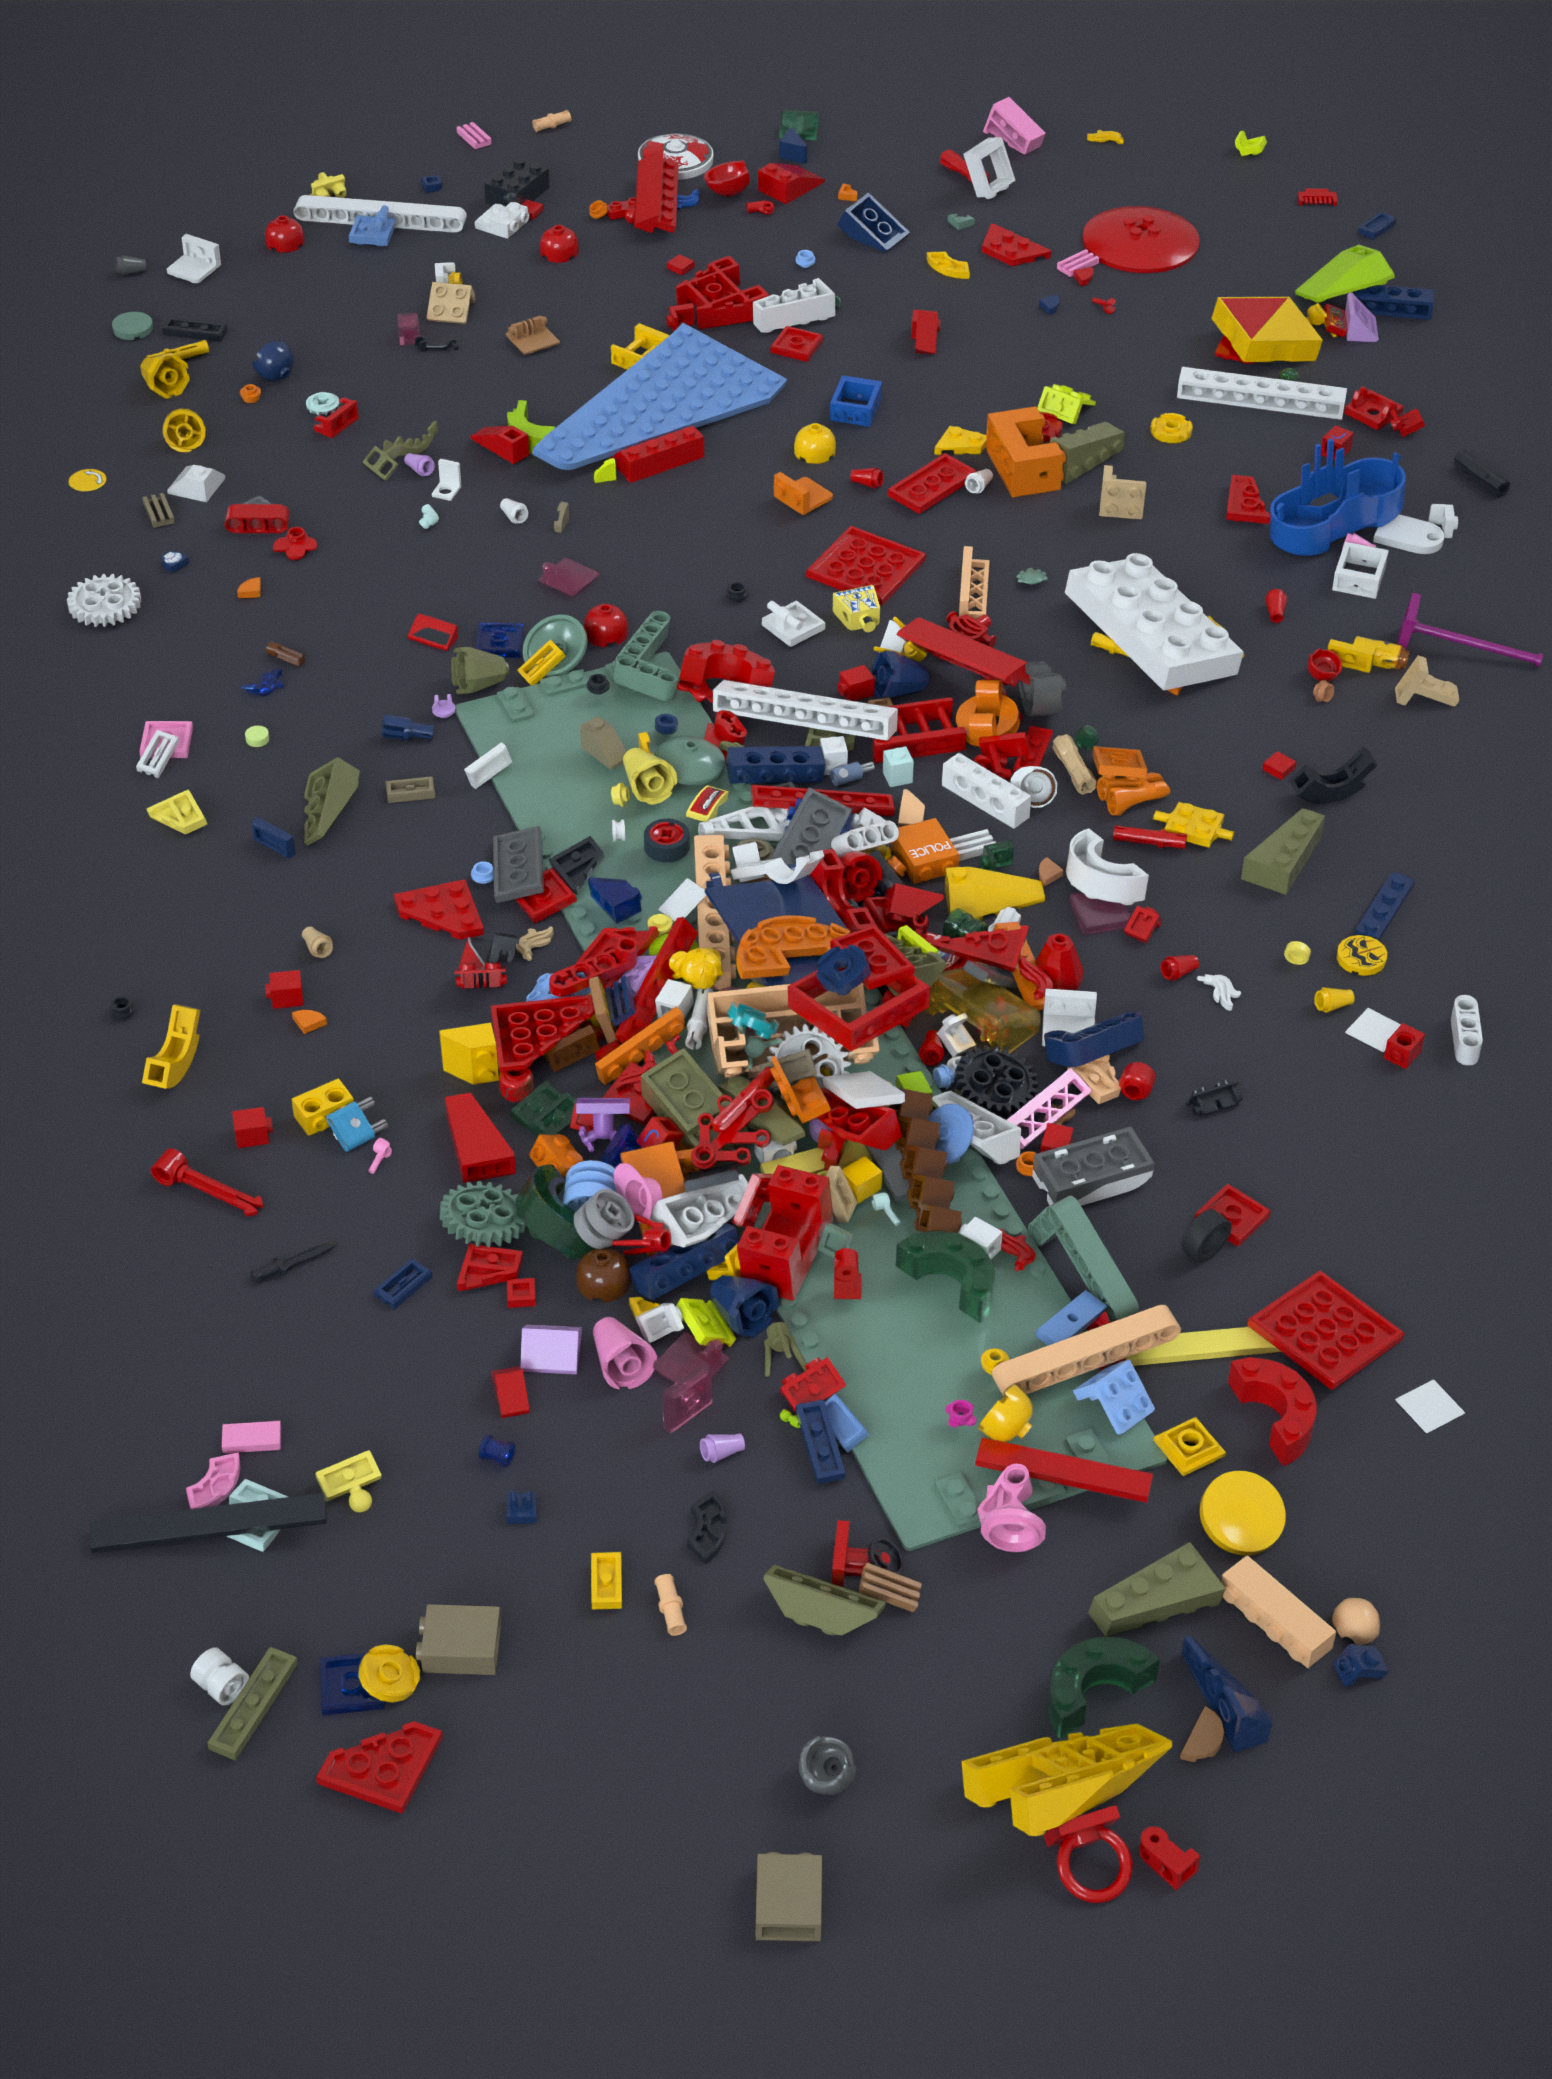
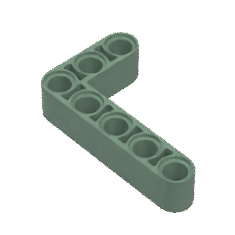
(632, 662)
(1087, 1252)

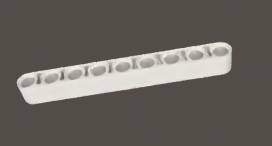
(407, 211)

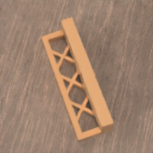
(969, 588)

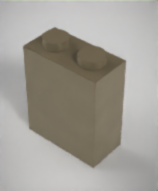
(459, 1639)
(789, 1897)

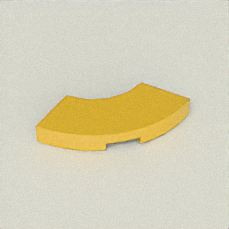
(947, 266)

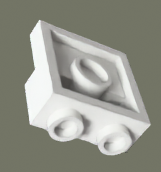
(503, 220)

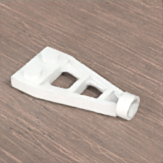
(774, 818)

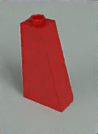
(477, 1142)

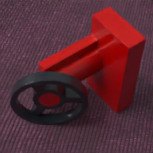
(852, 1560)

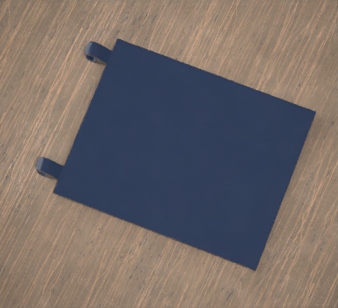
(749, 903)

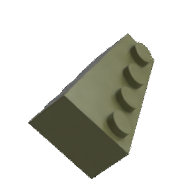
(1088, 448)
(1284, 853)
(1163, 1589)

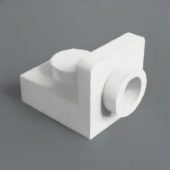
(442, 271)

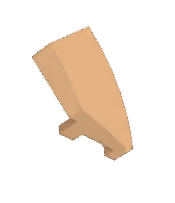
(911, 809)

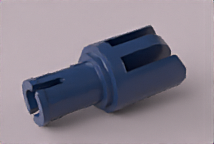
(404, 728)

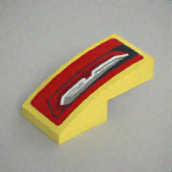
(706, 803)

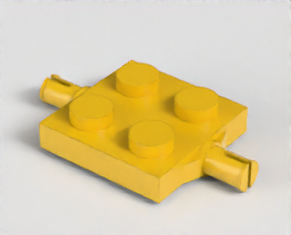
(1199, 824)

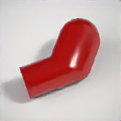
(764, 207)

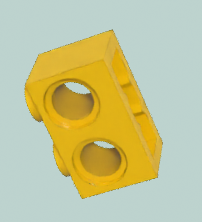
(313, 1106)

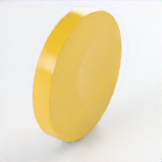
(1242, 1513)

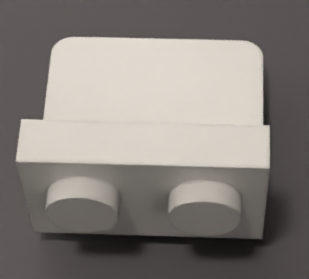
(198, 261)

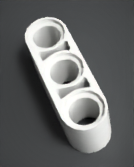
(865, 838)
(1466, 1030)

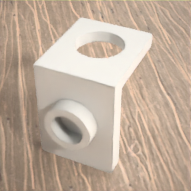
(449, 479)
(746, 854)

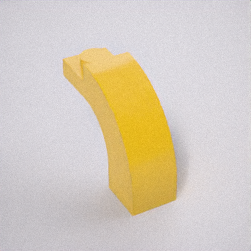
(177, 1053)

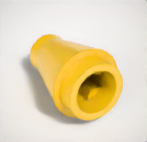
(1331, 999)

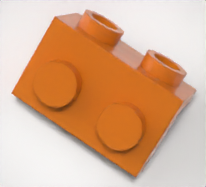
(555, 1151)

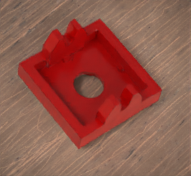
(1371, 401)

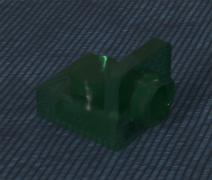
(997, 855)

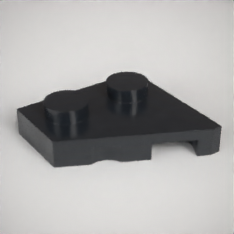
(577, 863)

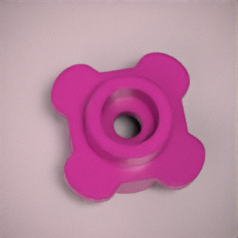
(960, 1413)

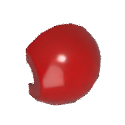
(728, 178)

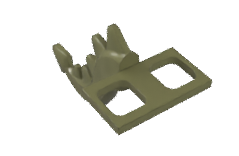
(392, 450)

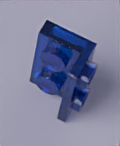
(623, 1141)

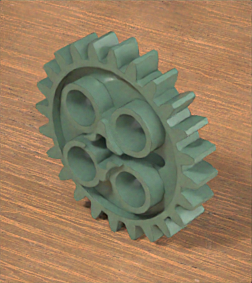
(481, 1214)

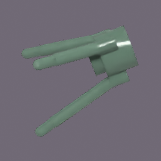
(755, 1046)

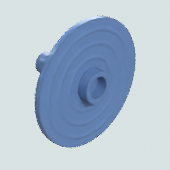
(955, 1130)

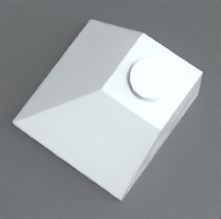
(196, 483)

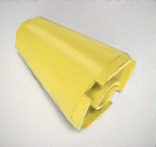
(649, 776)

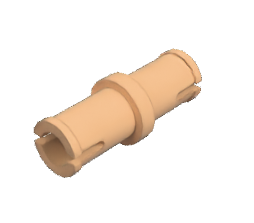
(551, 120)
(670, 1604)

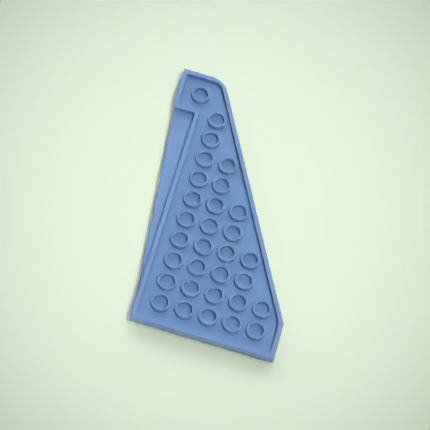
(671, 388)

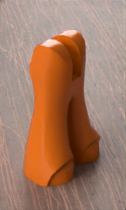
(1124, 793)

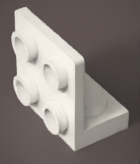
(1068, 1010)

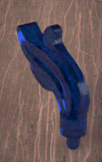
(267, 684)

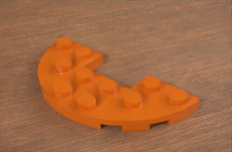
(774, 939)

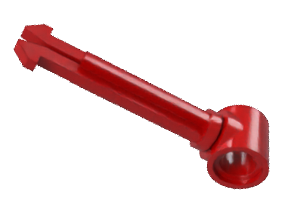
(174, 1168)

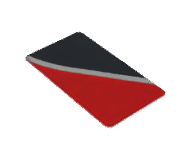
(476, 951)

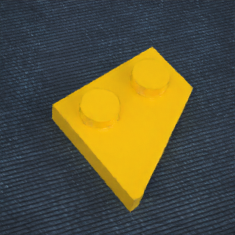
(961, 441)

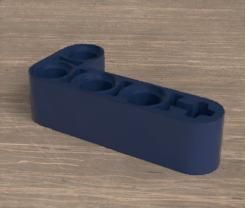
(1094, 1041)

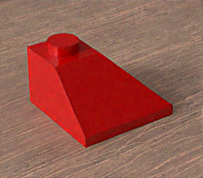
(905, 901)

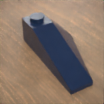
(1240, 1712)

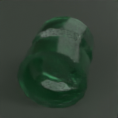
(961, 923)

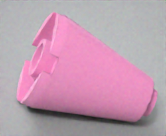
(622, 1354)

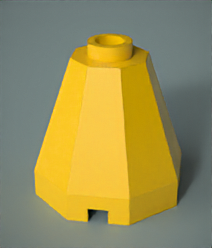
(165, 374)

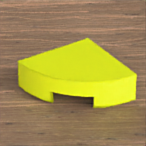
(606, 472)

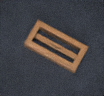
(890, 1583)

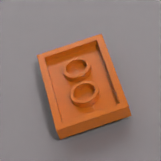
(1119, 762)

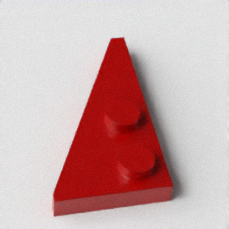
(992, 948)

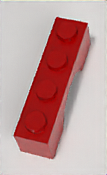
(828, 878)

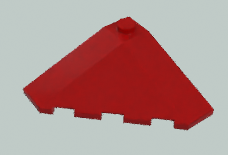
(534, 1027)

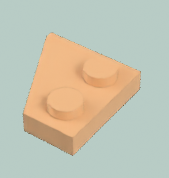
(1099, 1078)

